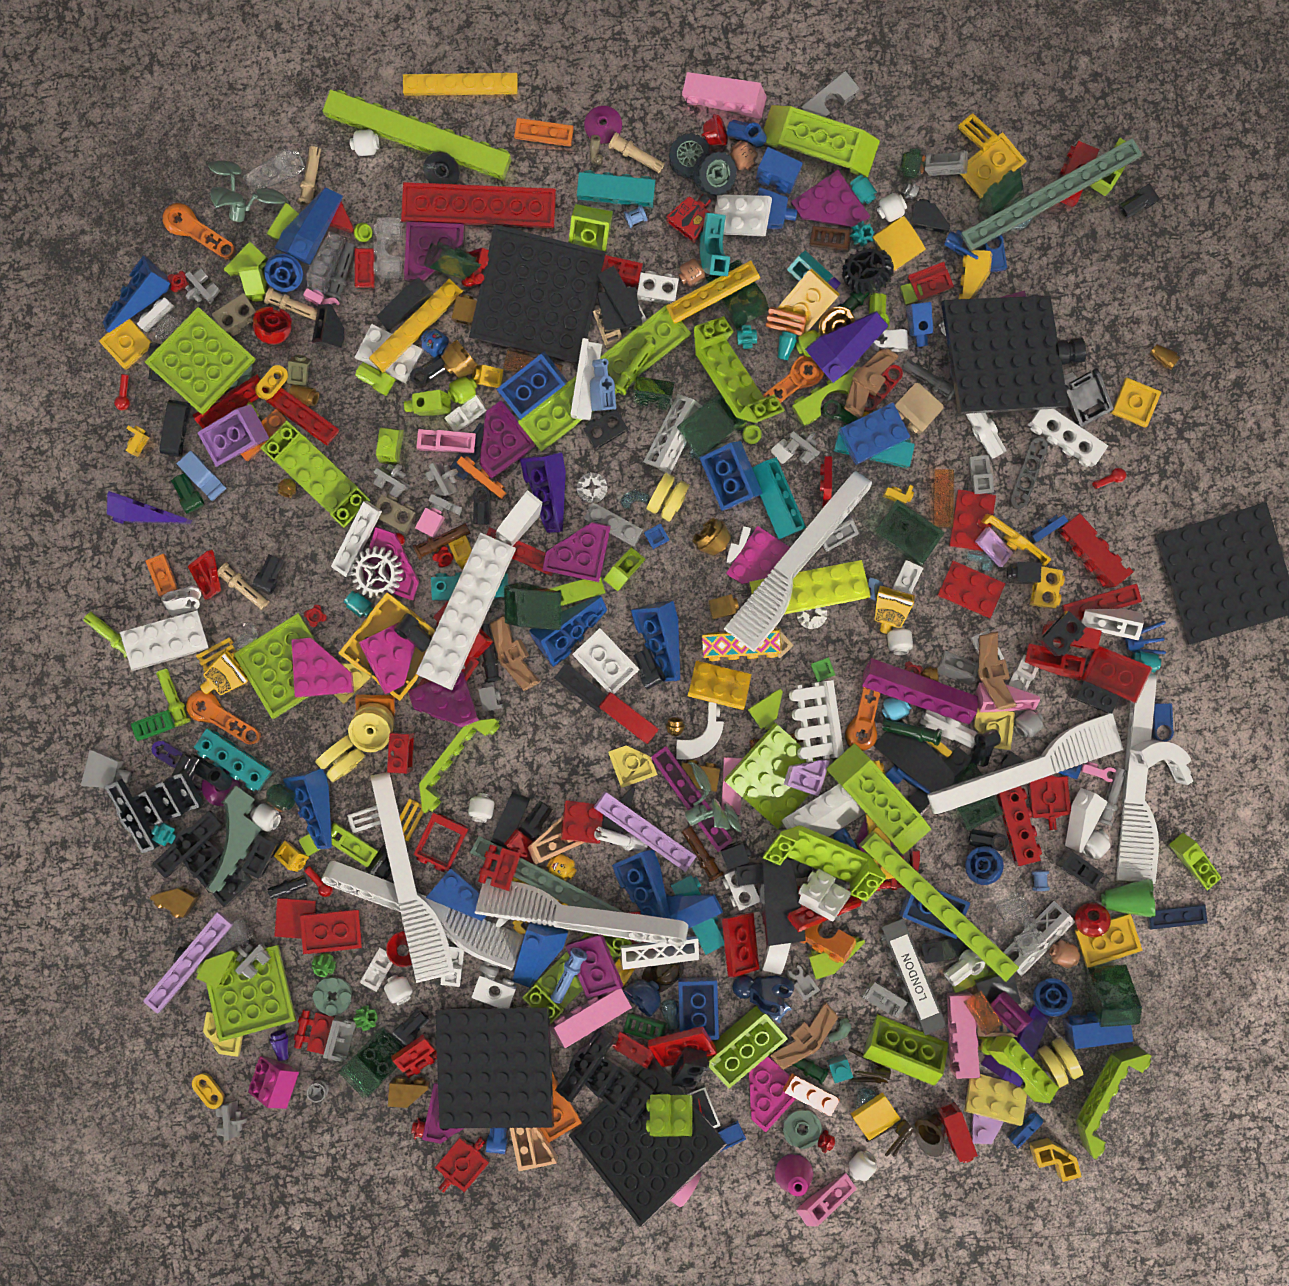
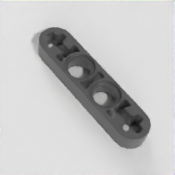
(1026, 472)

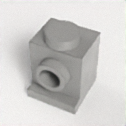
(489, 697)

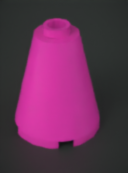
(794, 1174)

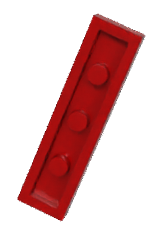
(229, 402)
(303, 416)
(526, 554)
(1109, 600)
(806, 918)

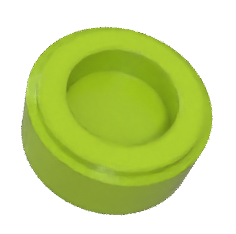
(751, 434)

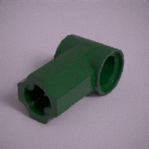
(840, 413)
(189, 497)

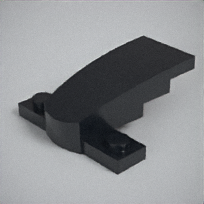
(922, 764)
(153, 805)
(202, 858)
(777, 896)
(605, 1078)

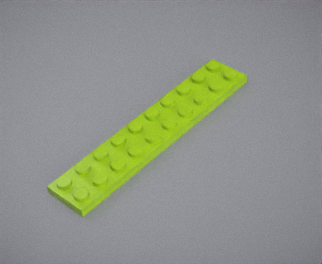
(553, 416)

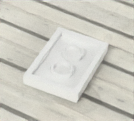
(744, 214)
(401, 367)
(605, 661)

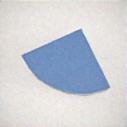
(874, 585)

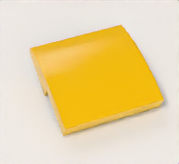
(899, 241)

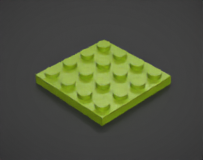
(200, 360)
(270, 665)
(762, 775)
(253, 1003)

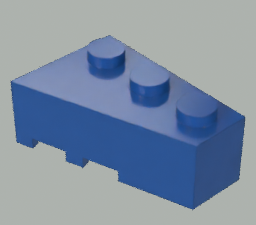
(457, 893)

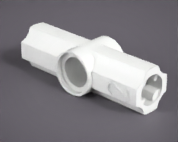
(986, 432)
(950, 728)
(968, 964)

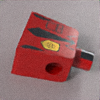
(689, 217)

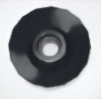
(434, 172)

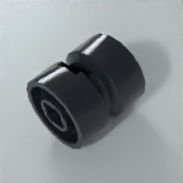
(1073, 351)

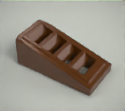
(830, 245)

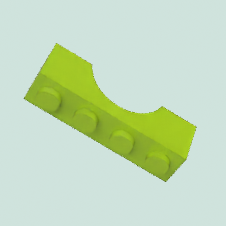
(809, 408)
(1012, 1055)

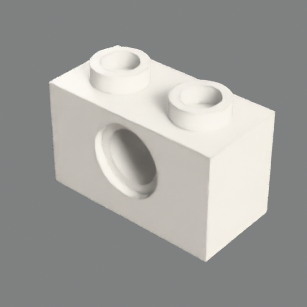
(483, 993)

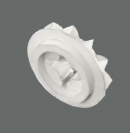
(585, 494)
(815, 622)

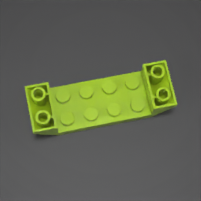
(821, 138)
(730, 374)
(315, 473)
(431, 797)
(879, 798)
(829, 856)
(543, 988)
(1102, 1092)

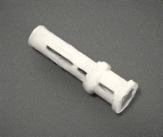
(627, 841)

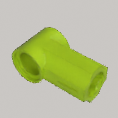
(877, 303)
(378, 380)

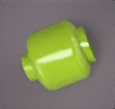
(805, 340)
(462, 390)

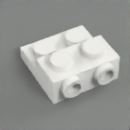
(823, 895)

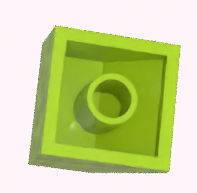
(590, 227)

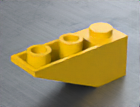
(975, 273)

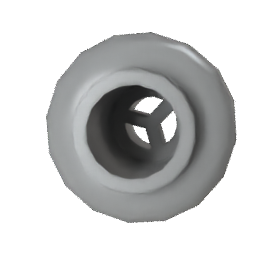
(1028, 723)

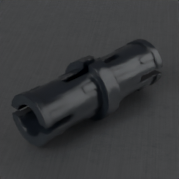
(287, 887)

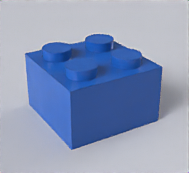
(778, 171)

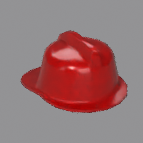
(715, 131)

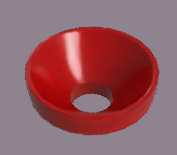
(1089, 927)
(391, 950)

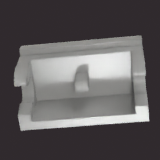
(946, 163)
(884, 998)
(339, 1039)

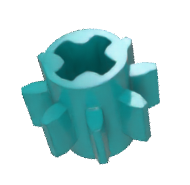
(862, 233)
(746, 336)
(163, 834)

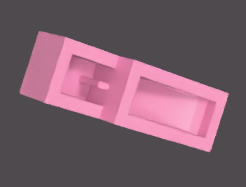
(445, 441)
(729, 795)

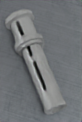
(1112, 796)

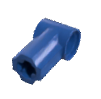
(746, 131)
(497, 1141)

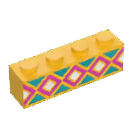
(725, 645)

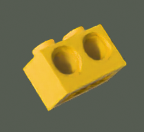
(1052, 589)

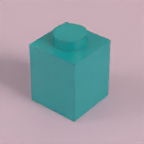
(839, 1068)

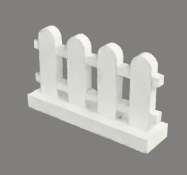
(828, 721)

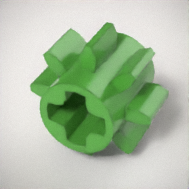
(323, 964)
(365, 1018)

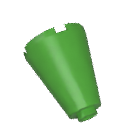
(1131, 898)

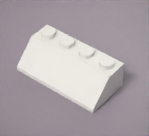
(826, 813)

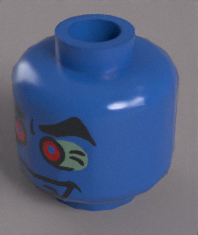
(434, 342)

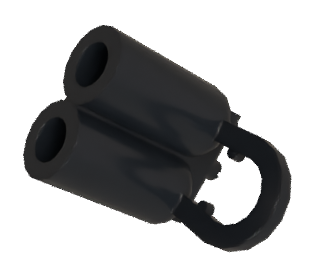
(188, 763)

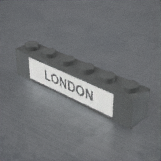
(913, 976)

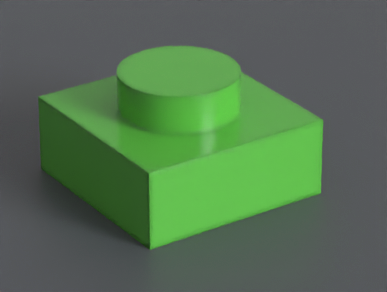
(822, 669)

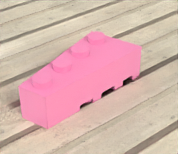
(725, 94)
(589, 1017)
(962, 1037)

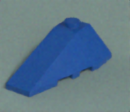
(308, 229)
(143, 289)
(575, 621)
(661, 632)
(313, 801)
(644, 883)
(693, 908)
(537, 951)

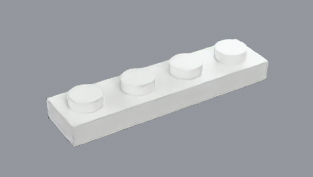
(356, 538)

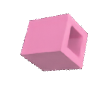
(430, 521)

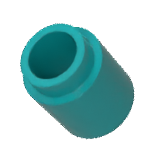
(863, 189)
(358, 604)
(1147, 658)

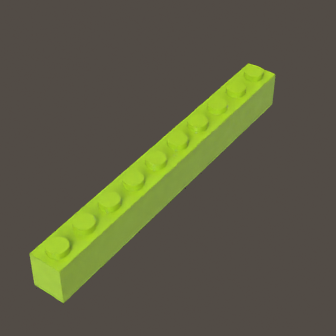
(416, 134)
(939, 906)

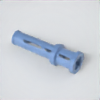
(571, 968)

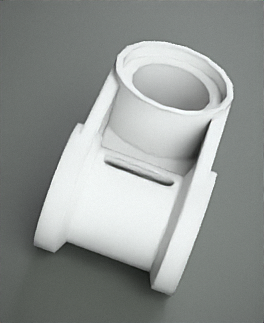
(894, 340)
(180, 600)

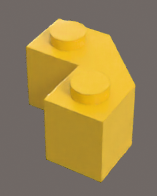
(1047, 1152)

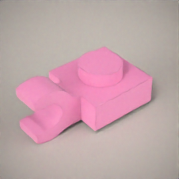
(316, 298)
(1092, 769)

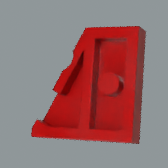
(205, 574)

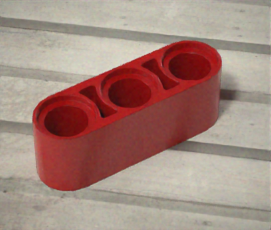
(888, 385)

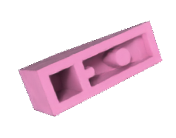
(1023, 699)
(826, 1200)

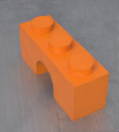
(837, 947)

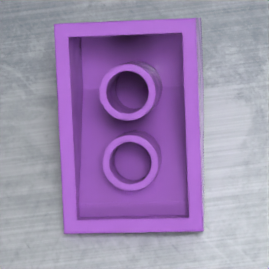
(233, 435)

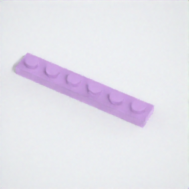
(644, 831)
(188, 962)

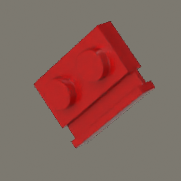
(932, 280)

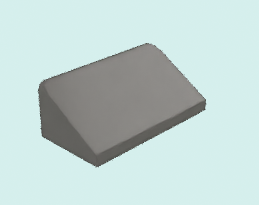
(841, 534)
(958, 668)

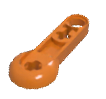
(193, 228)
(797, 379)
(218, 715)
(864, 720)

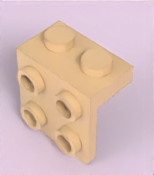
(918, 408)

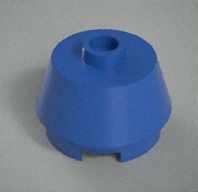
(283, 272)
(984, 865)
(1052, 997)

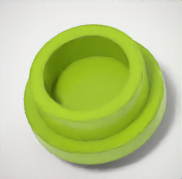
(362, 232)

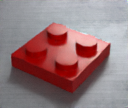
(580, 822)

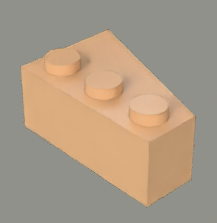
(550, 843)
(532, 1148)

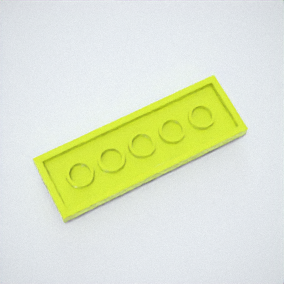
(826, 586)

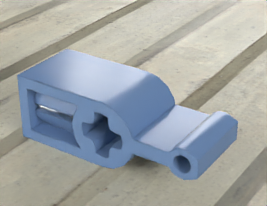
(602, 387)
(201, 475)

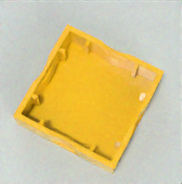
(385, 614)

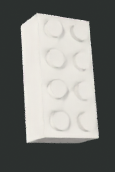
(164, 640)

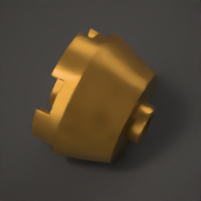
(835, 318)
(458, 360)
(713, 537)

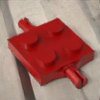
(1050, 798)
(462, 1164)

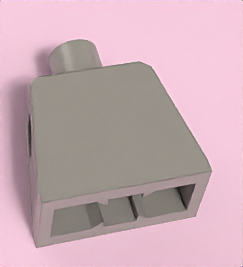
(103, 769)

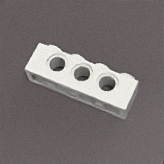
(1094, 446)

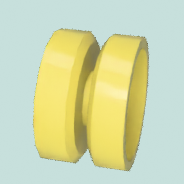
(668, 497)
(371, 727)
(342, 761)
(1061, 1061)

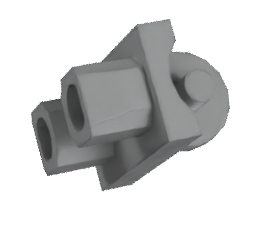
(197, 279)
(795, 441)
(383, 476)
(444, 477)
(246, 967)
(232, 1120)

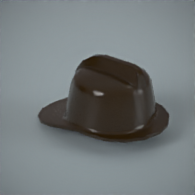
(663, 975)
(930, 1135)

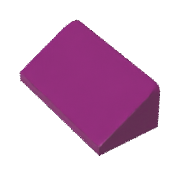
(1010, 1013)

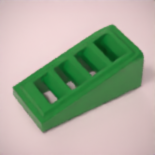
(141, 729)
(653, 1022)

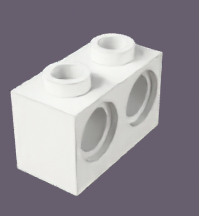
(657, 294)
(737, 890)

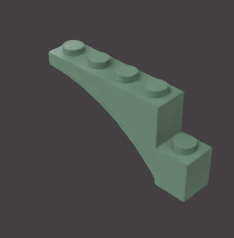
(239, 835)

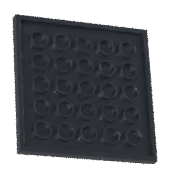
(537, 294)
(1004, 354)
(1226, 573)
(494, 1068)
(641, 1167)

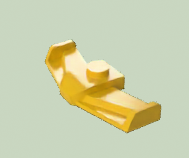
(1016, 540)

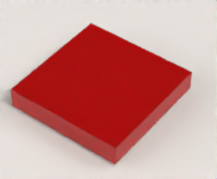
(288, 916)

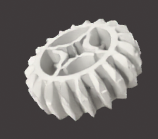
(384, 576)

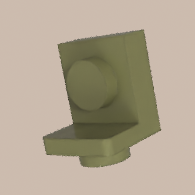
(298, 370)

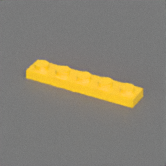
(712, 292)

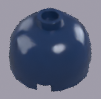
(644, 995)

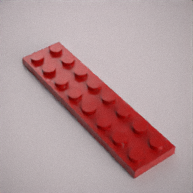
(478, 205)

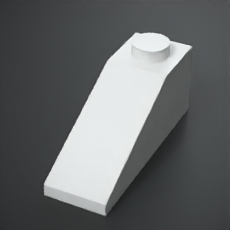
(1115, 621)
(1083, 818)

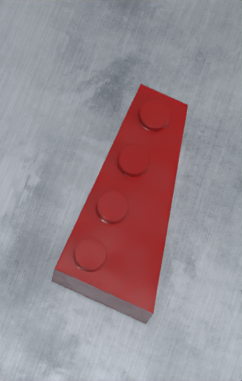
(1094, 552)

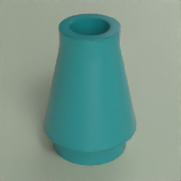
(786, 344)

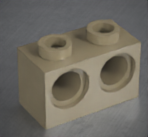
(233, 310)
(392, 517)

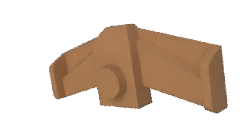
(868, 380)
(512, 654)
(994, 671)
(807, 1038)

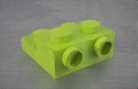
(669, 1115)

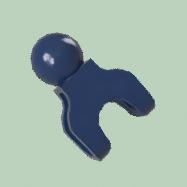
(764, 992)

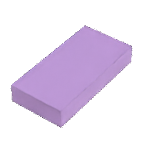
(994, 546)

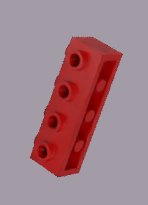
(1018, 826)

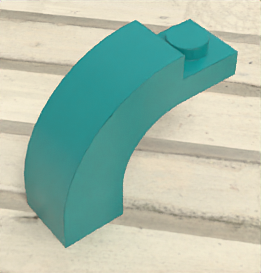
(711, 245)

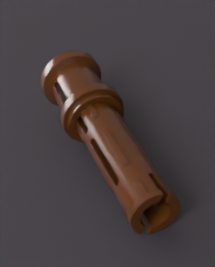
(434, 544)
(706, 861)

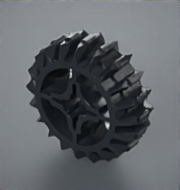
(865, 264)

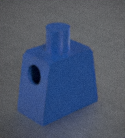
(778, 209)
(921, 314)

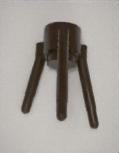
(878, 1075)
(904, 1131)

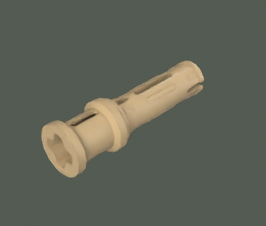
(628, 149)
(308, 186)
(284, 302)
(233, 582)

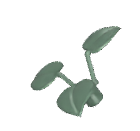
(223, 196)
(699, 812)

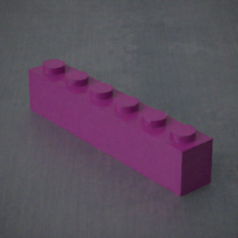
(920, 691)
(689, 794)

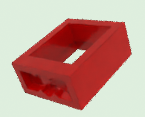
(1088, 641)
(403, 746)
(450, 824)
(957, 1132)

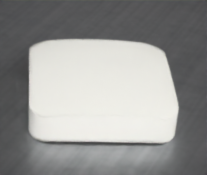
(780, 452)

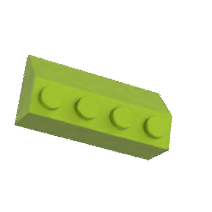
(745, 1046)
(906, 1050)

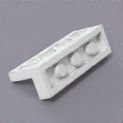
(581, 400)
(672, 448)
(1051, 934)
(658, 955)

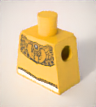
(892, 608)
(223, 674)

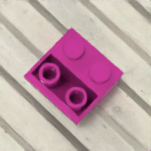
(273, 1082)

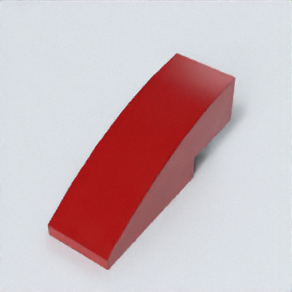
(1066, 665)
(628, 718)

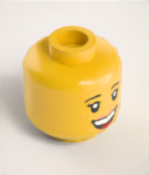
(562, 867)

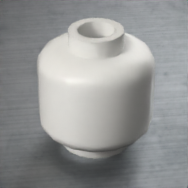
(364, 142)
(892, 207)
(900, 640)
(481, 808)
(265, 817)
(1096, 845)
(398, 989)
(862, 1165)

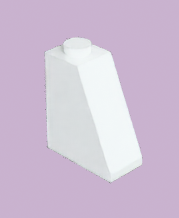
(519, 519)

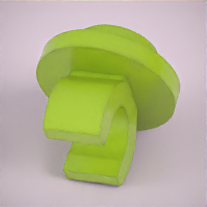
(986, 1043)

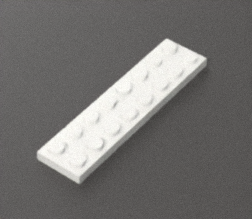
(466, 611)

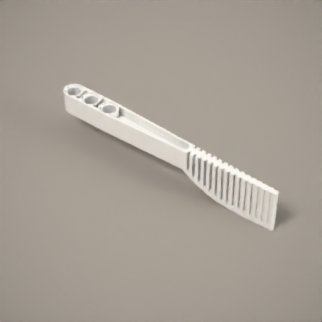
(770, 600)
(1069, 749)
(1138, 827)
(537, 906)
(422, 927)
(473, 936)

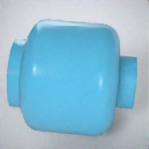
(895, 709)

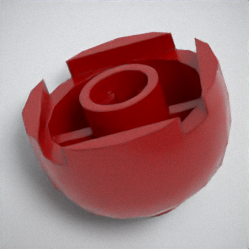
(271, 325)

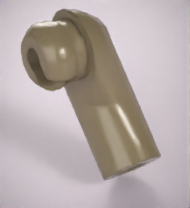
(595, 158)

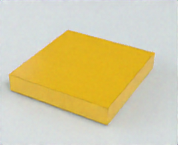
(126, 343)
(1136, 402)
(875, 1116)

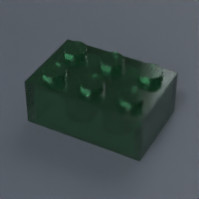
(908, 532)
(1113, 995)

